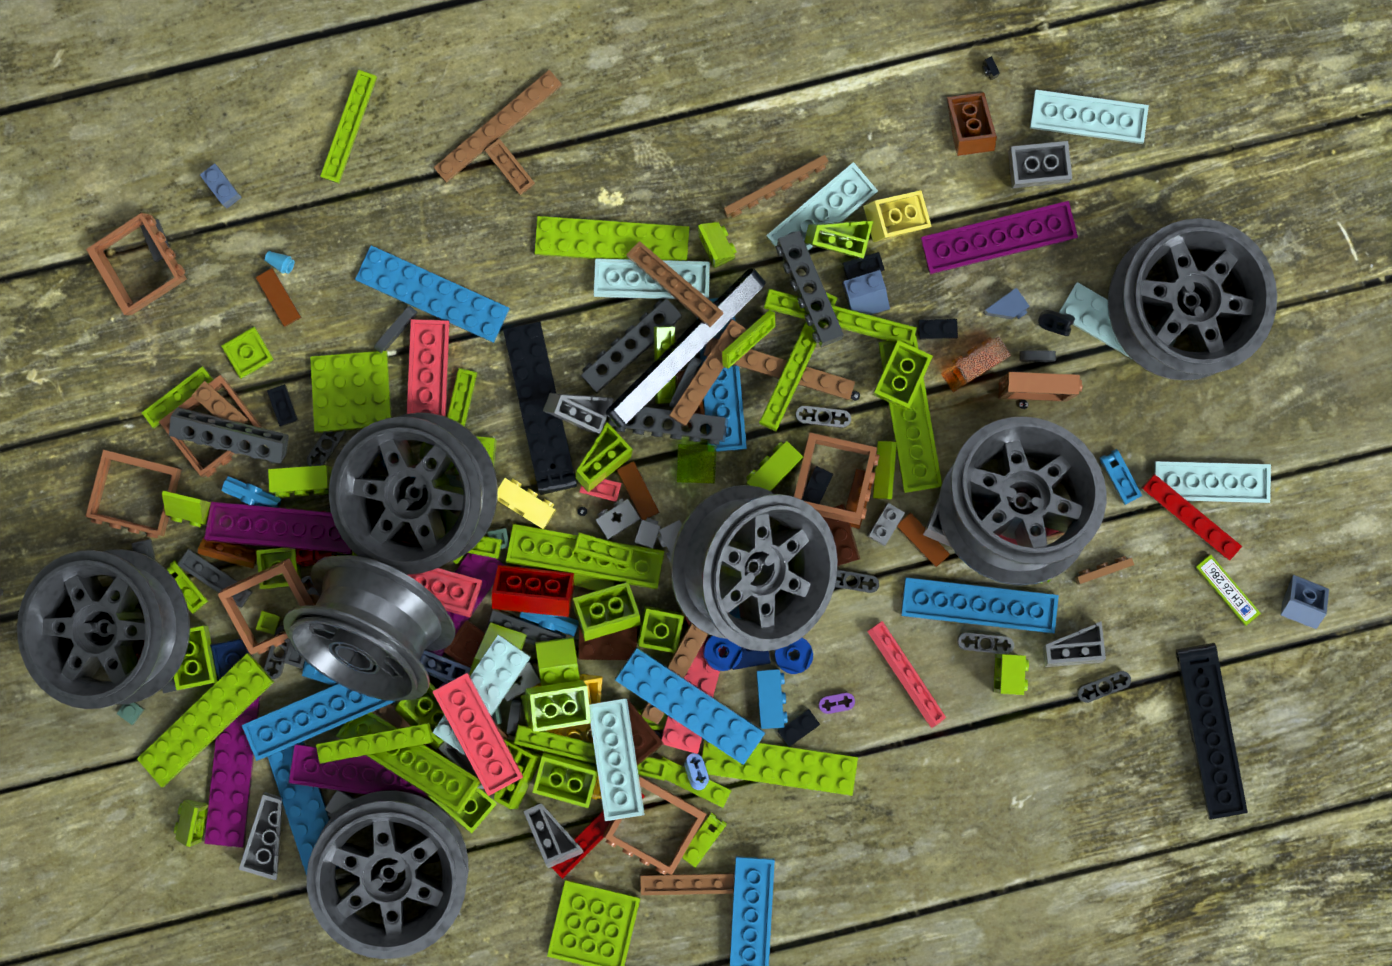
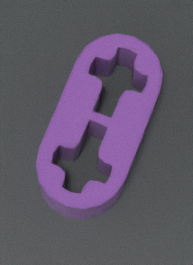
(835, 698)

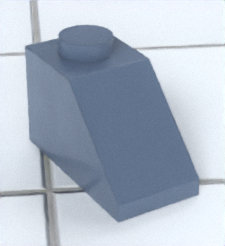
(1009, 306)

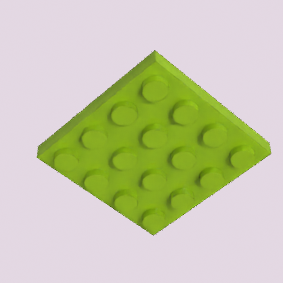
(350, 390)
(593, 925)

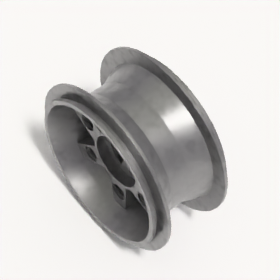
(1253, 309)
(451, 443)
(1012, 443)
(792, 560)
(369, 628)
(69, 675)
(394, 937)

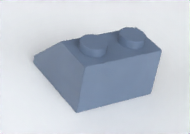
(867, 293)
(1305, 602)

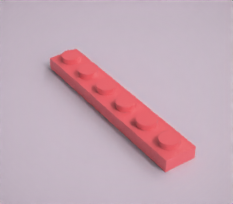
(906, 674)

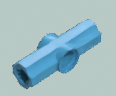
(249, 493)
(563, 624)

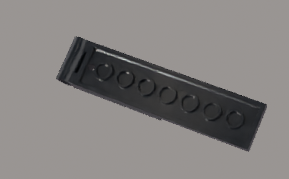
(543, 431)
(1211, 730)

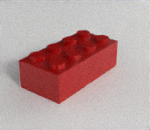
(533, 591)

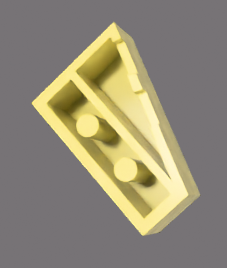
(525, 503)

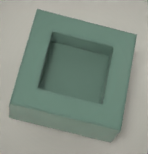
(500, 534)
(130, 712)

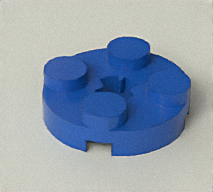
(712, 657)
(799, 664)

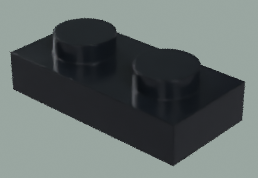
(863, 266)
(938, 329)
(282, 405)
(817, 485)
(799, 727)

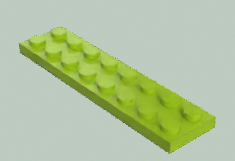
(608, 239)
(914, 436)
(555, 552)
(205, 720)
(418, 765)
(786, 767)

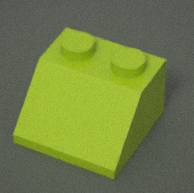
(557, 661)

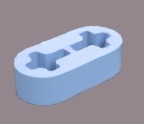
(700, 771)

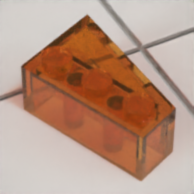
(975, 363)

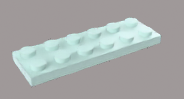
(1089, 116)
(829, 205)
(626, 280)
(1092, 315)
(1217, 481)
(492, 680)
(616, 760)

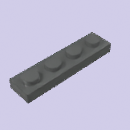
(211, 575)
(533, 631)

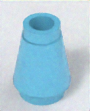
(280, 262)

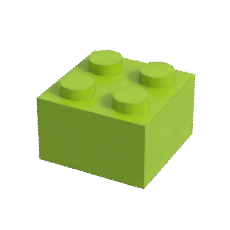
(270, 557)
(660, 629)

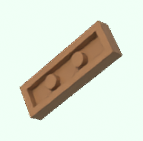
(509, 167)
(218, 404)
(1104, 569)

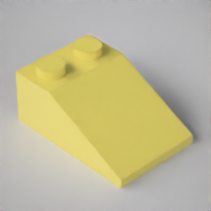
(897, 215)

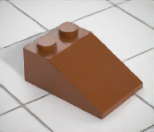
(971, 124)

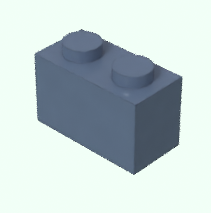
(220, 186)

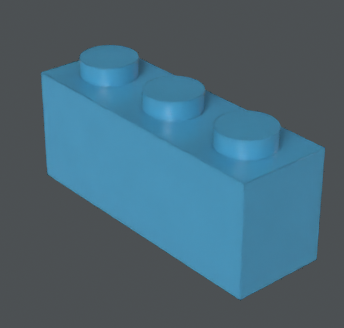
(771, 699)

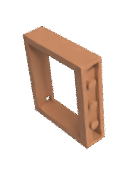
(111, 278)
(1039, 386)
(191, 404)
(99, 485)
(830, 512)
(296, 585)
(644, 857)

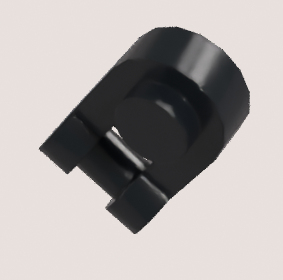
(1048, 320)

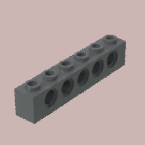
(795, 243)
(598, 382)
(183, 419)
(715, 436)

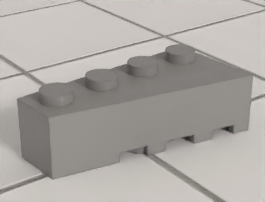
(262, 848)

